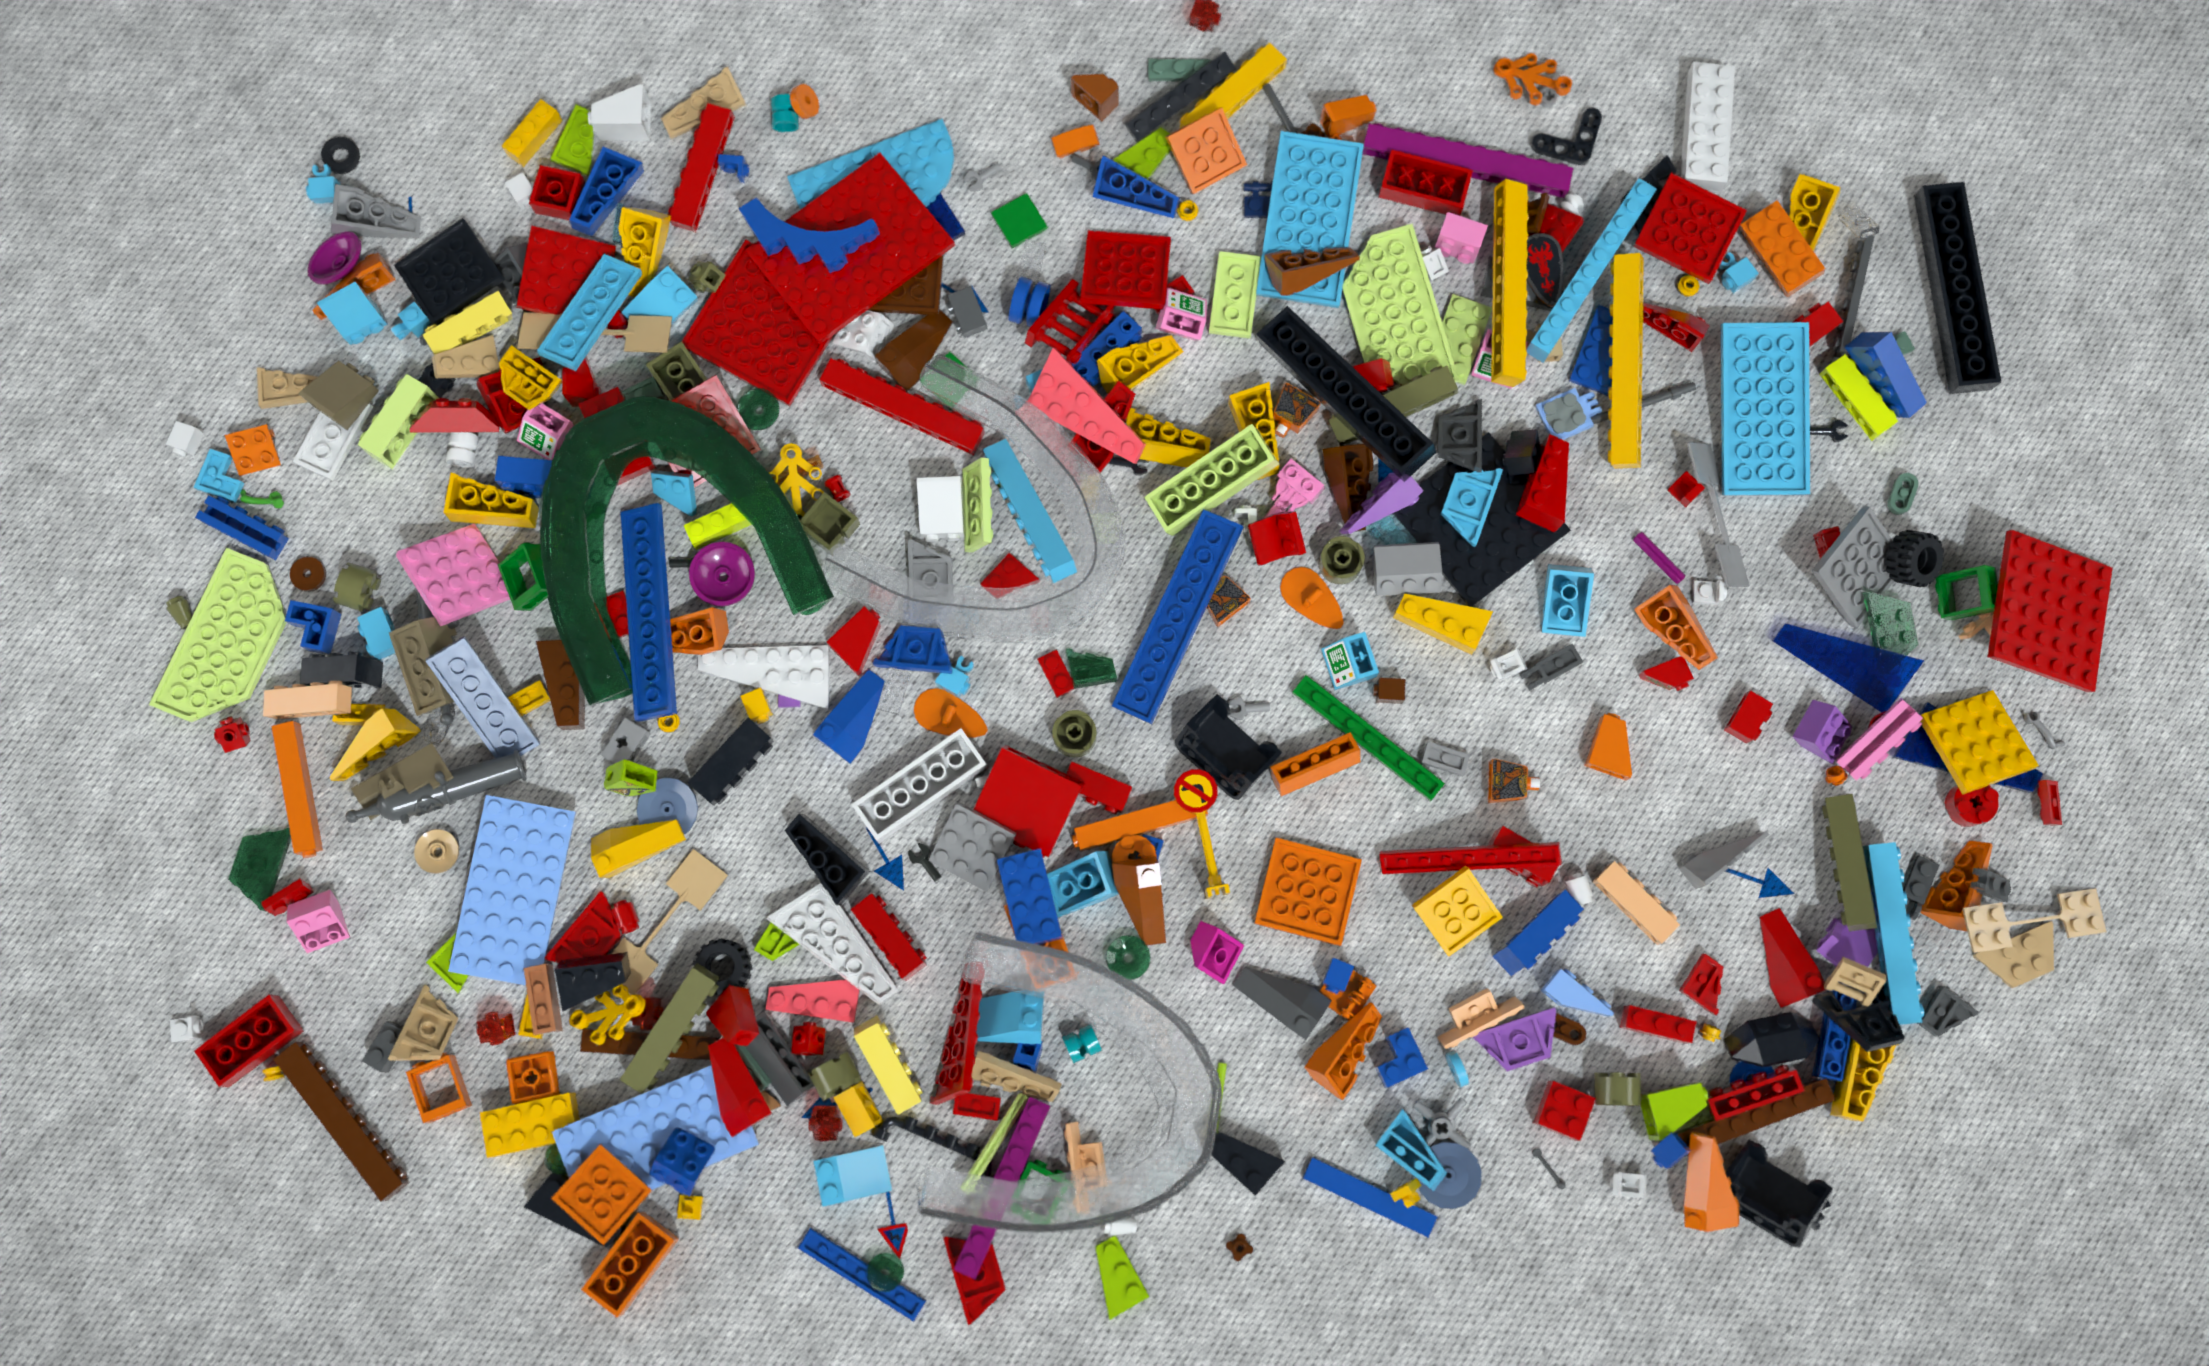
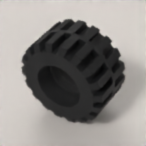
(1914, 558)
(739, 955)

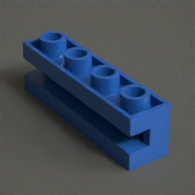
(243, 528)
(1833, 1044)

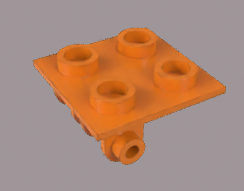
(253, 449)
(1353, 999)

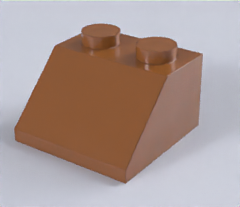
(1096, 93)

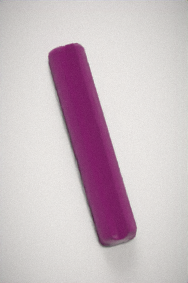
(1659, 557)

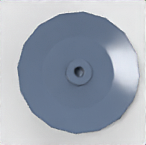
(669, 802)
(1461, 1180)

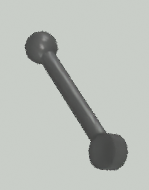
(1538, 1154)

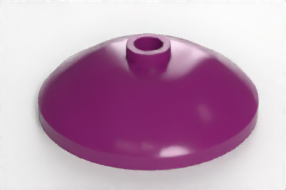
(334, 258)
(717, 560)

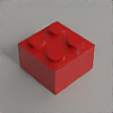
(556, 192)
(1564, 1110)

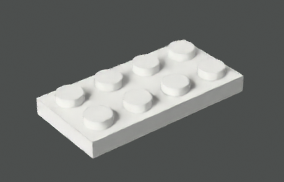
(328, 444)

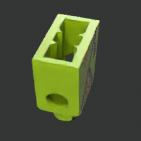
(623, 775)

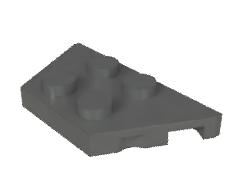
(1462, 436)

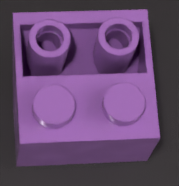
(1823, 730)

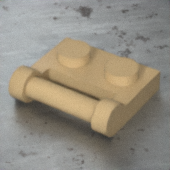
(1858, 977)

